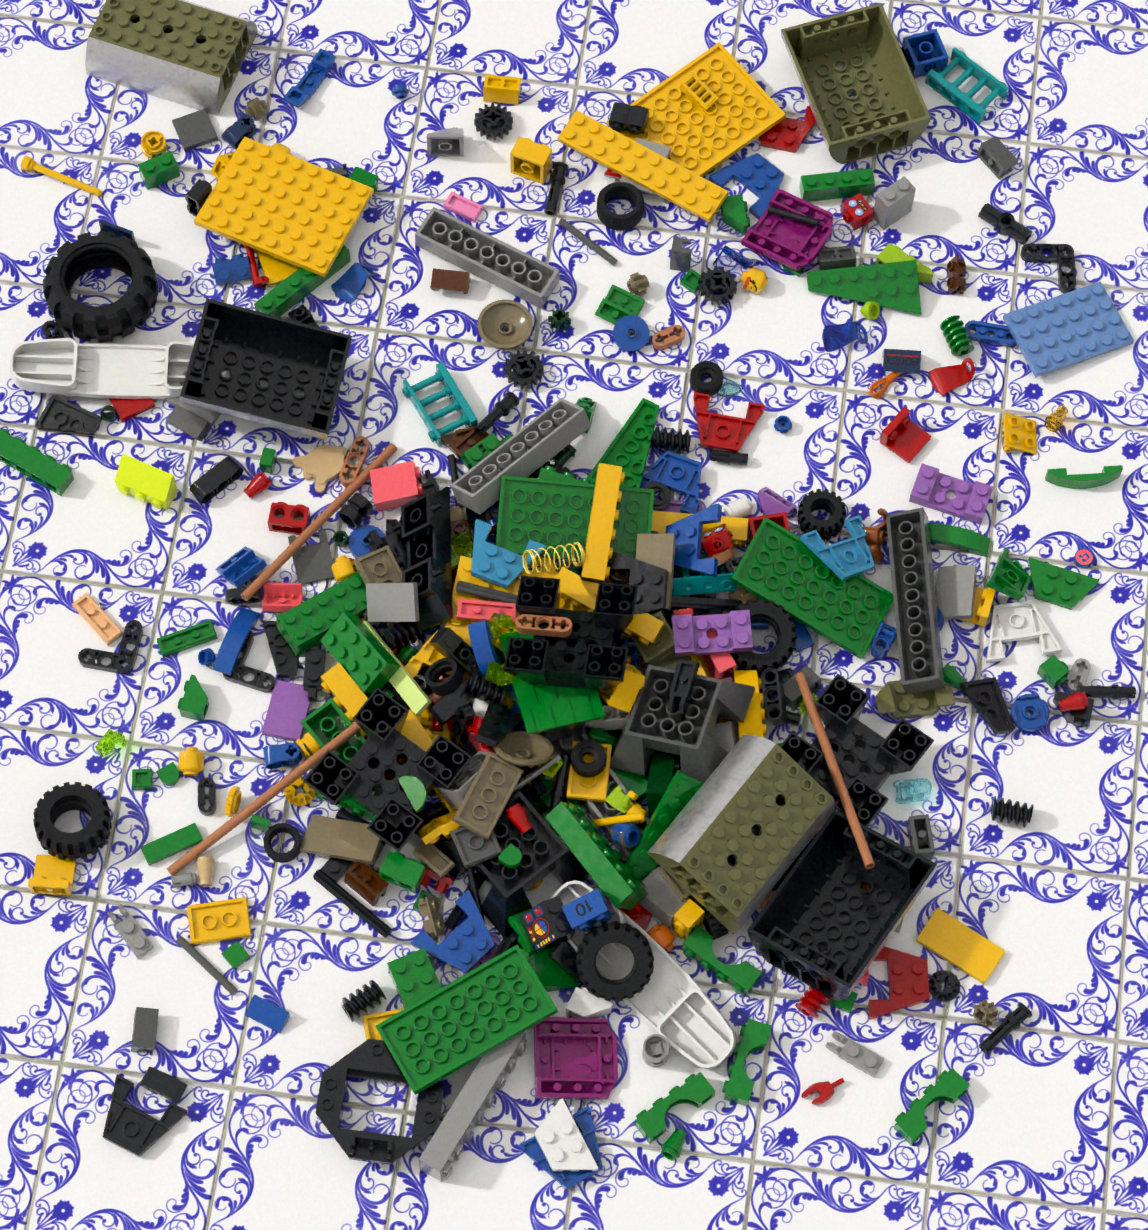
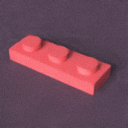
(483, 610)

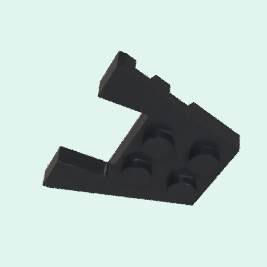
(649, 579)
(133, 1128)

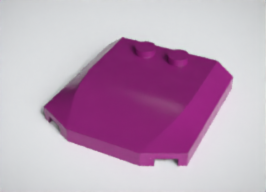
(789, 240)
(574, 1058)

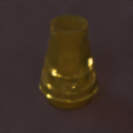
(1056, 419)

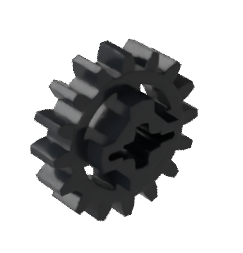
(493, 121)
(717, 285)
(524, 370)

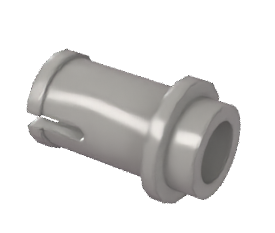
(184, 879)

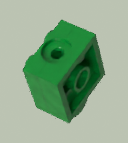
(481, 450)

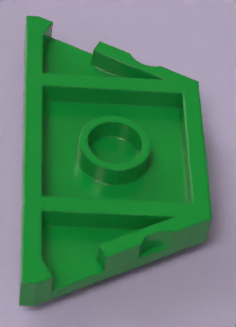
(1009, 577)
(1058, 584)

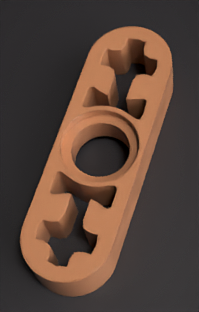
(353, 453)
(538, 619)

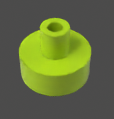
(870, 310)

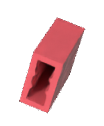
(396, 485)

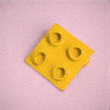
(1019, 434)

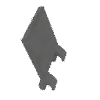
(313, 561)

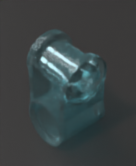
(911, 791)

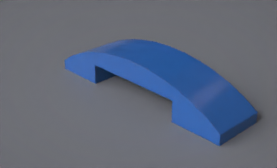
(311, 80)
(234, 640)
(482, 646)

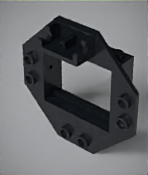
(374, 1062)

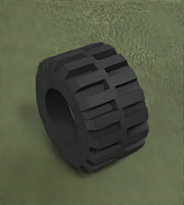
(822, 501)

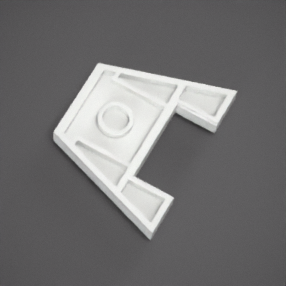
(1016, 623)

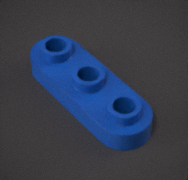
(983, 329)

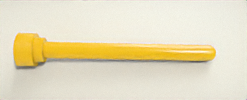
(28, 164)
(619, 819)

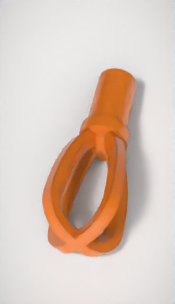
(887, 379)

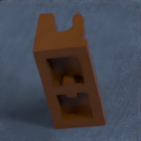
(450, 280)
(365, 882)

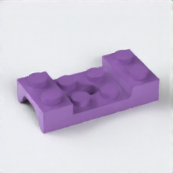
(931, 492)
(732, 631)

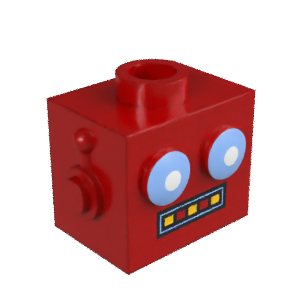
(857, 211)
(717, 540)

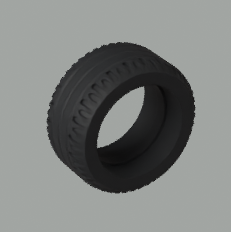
(620, 221)

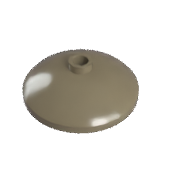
(501, 316)
(524, 749)

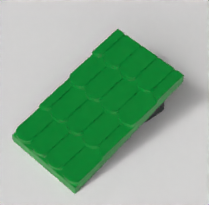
(553, 709)

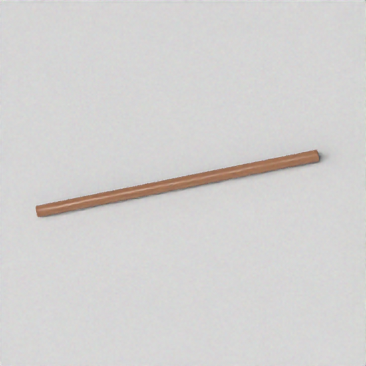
(317, 523)
(835, 771)
(262, 800)

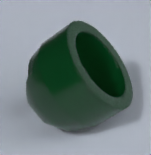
(108, 416)
(338, 538)

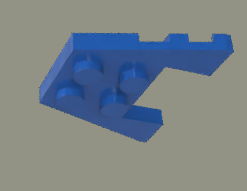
(756, 175)
(679, 475)
(689, 539)
(466, 944)
(568, 1178)

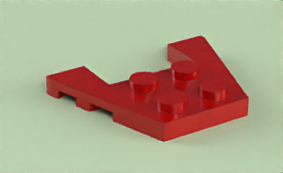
(788, 133)
(724, 431)
(906, 982)

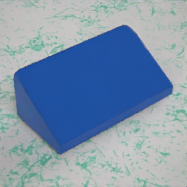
(267, 1013)

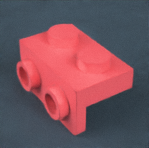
(281, 596)

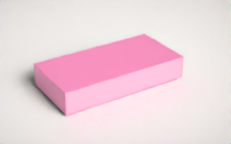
(463, 207)

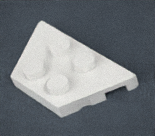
(563, 1141)

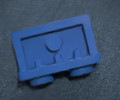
(231, 270)

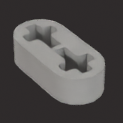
(1075, 675)

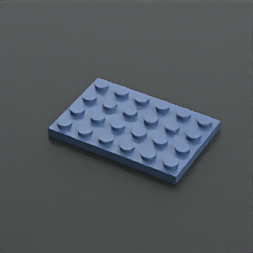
(1068, 329)

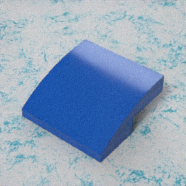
(241, 567)

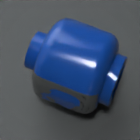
(625, 835)

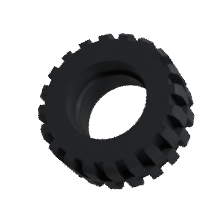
(785, 632)
(72, 798)
(634, 981)

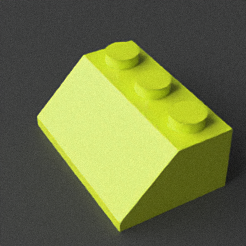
(145, 482)

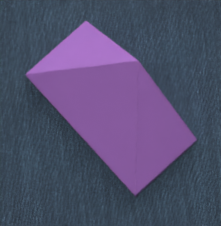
(774, 503)

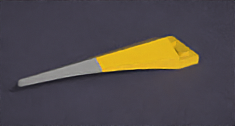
(443, 825)

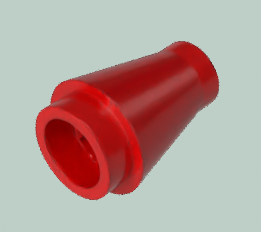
(257, 485)
(1076, 701)
(519, 817)

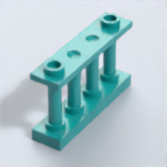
(957, 97)
(450, 390)
(702, 584)

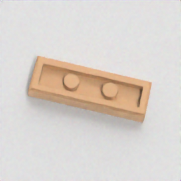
(97, 619)

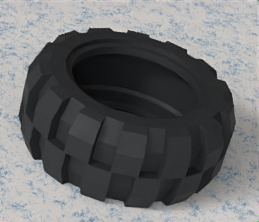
(92, 253)

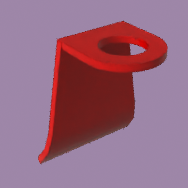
(950, 377)

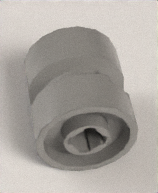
(655, 1050)

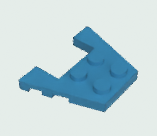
(845, 557)
(496, 563)

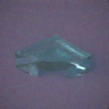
(730, 388)

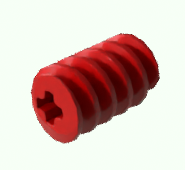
(811, 1002)

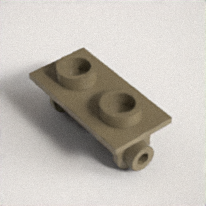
(430, 907)

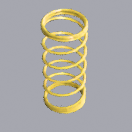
(526, 552)

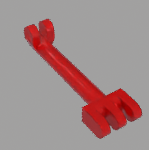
(259, 282)

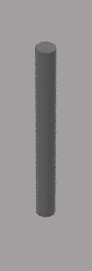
(587, 241)
(206, 965)

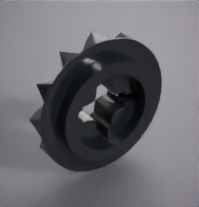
(664, 494)
(935, 988)

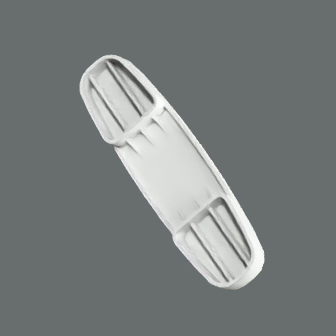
(101, 369)
(670, 1001)

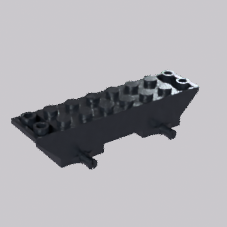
(428, 538)

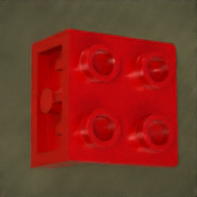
(904, 436)

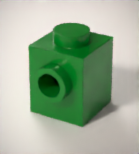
(1053, 672)

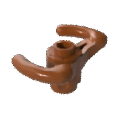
(875, 536)

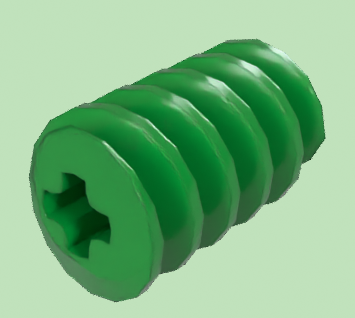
(955, 336)

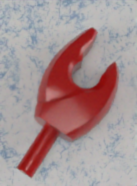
(825, 1090)

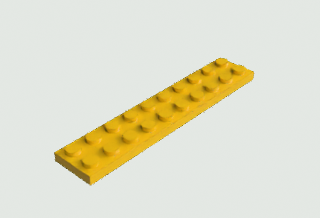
(643, 166)

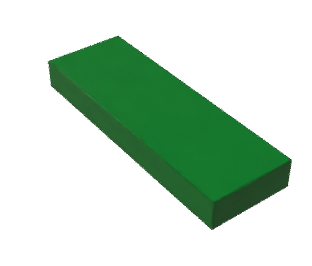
(186, 638)
(171, 844)

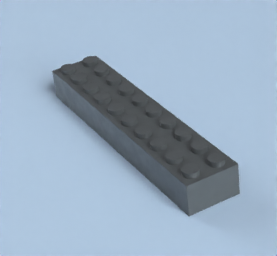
(915, 601)

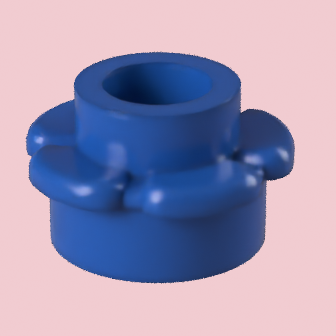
(400, 91)
(783, 420)
(206, 657)

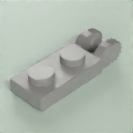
(131, 933)
(856, 1054)

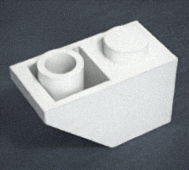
(586, 1005)

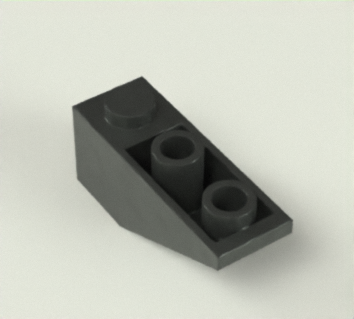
(453, 647)

